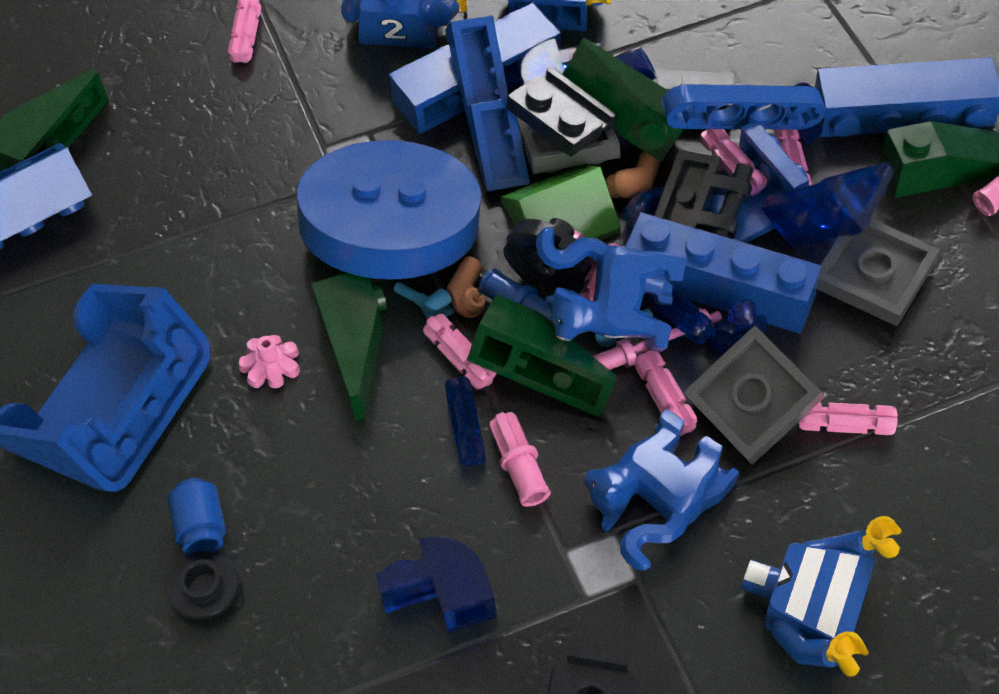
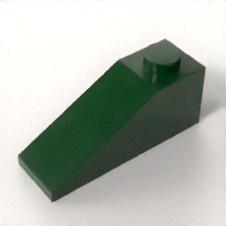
(627, 94)
(51, 118)
(939, 156)
(354, 330)
(526, 350)

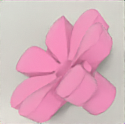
(269, 360)

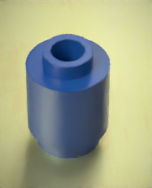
(196, 516)

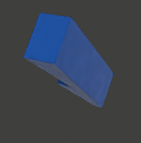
(484, 97)

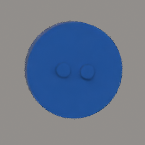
(388, 209)

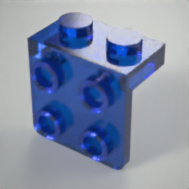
(831, 208)

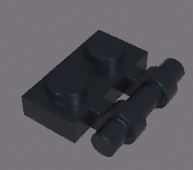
(692, 188)

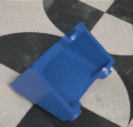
(118, 390)

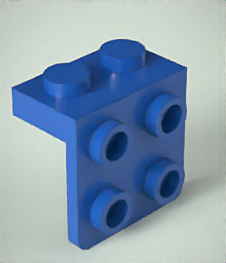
(781, 177)

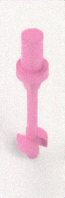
(626, 353)

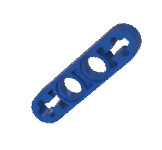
(697, 105)

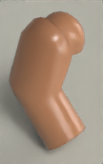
(634, 180)
(462, 290)

